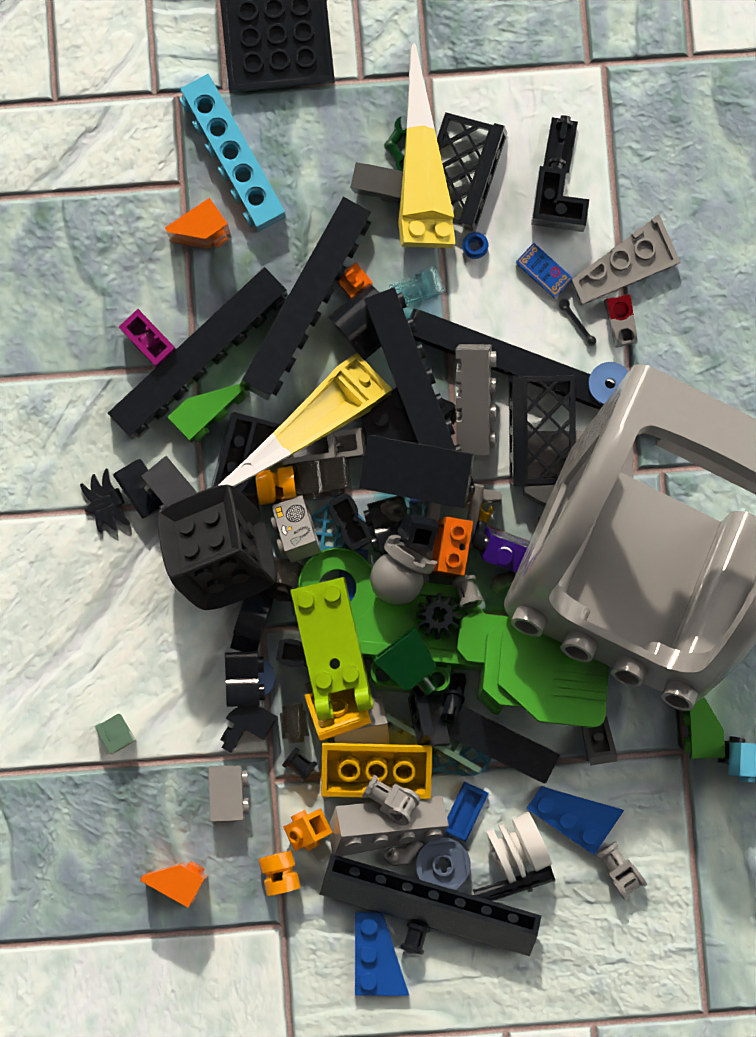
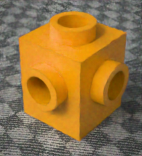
(307, 829)

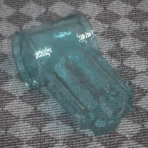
(424, 285)

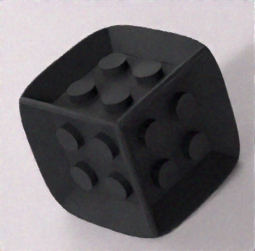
(216, 547)

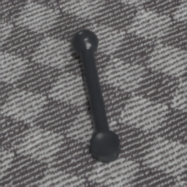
(564, 305)

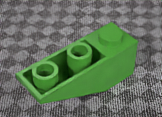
(201, 411)
(704, 732)

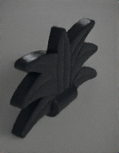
(105, 502)

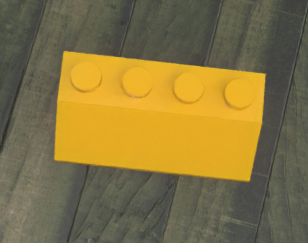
(351, 767)

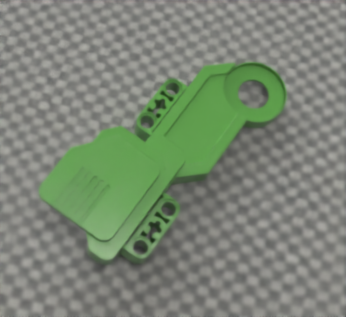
(512, 665)

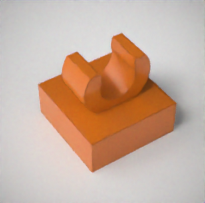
(354, 280)

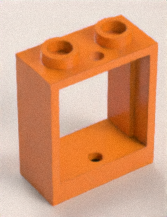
(447, 550)

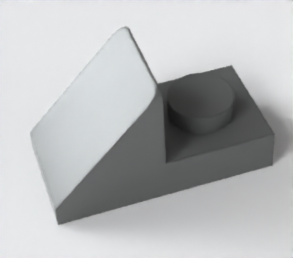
(599, 744)

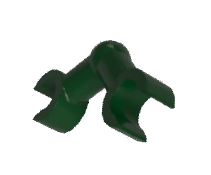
(391, 144)

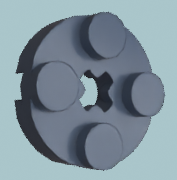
(453, 852)

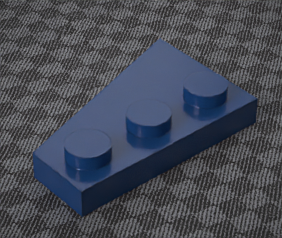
(575, 817)
(375, 958)

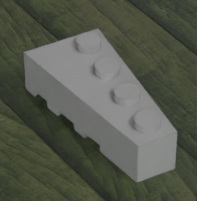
(474, 398)
(366, 828)

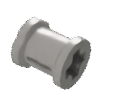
(467, 591)

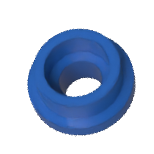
(475, 237)

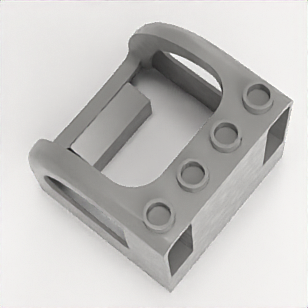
(635, 571)

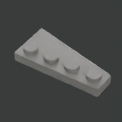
(636, 258)

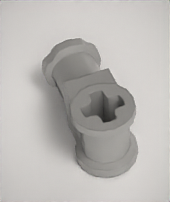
(392, 800)
(622, 872)

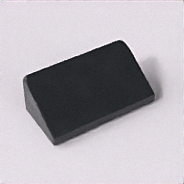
(133, 486)

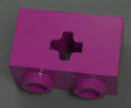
(147, 338)

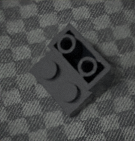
(355, 323)

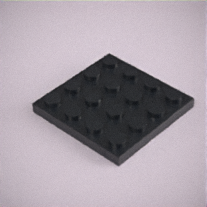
(276, 44)

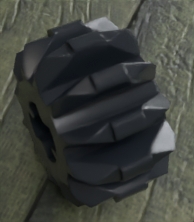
(428, 614)

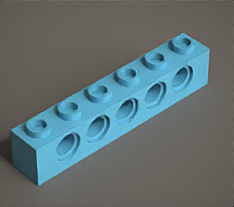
(204, 91)

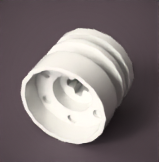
(518, 847)

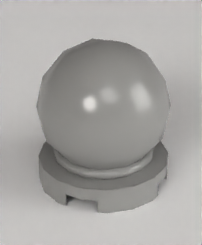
(399, 574)

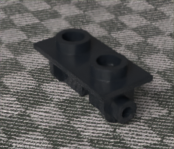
(560, 143)

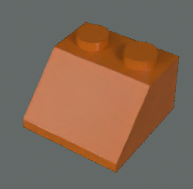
(200, 227)
(178, 881)

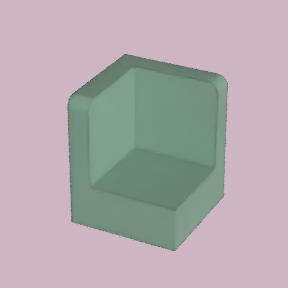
(115, 733)

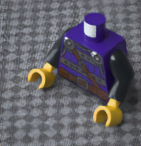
(496, 545)

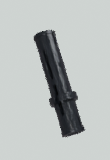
(504, 888)

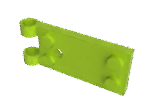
(327, 634)

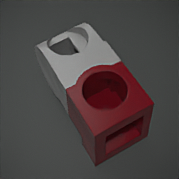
(621, 320)

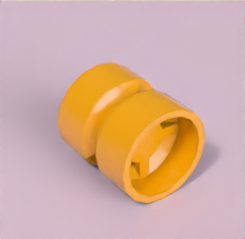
(275, 485)
(277, 863)

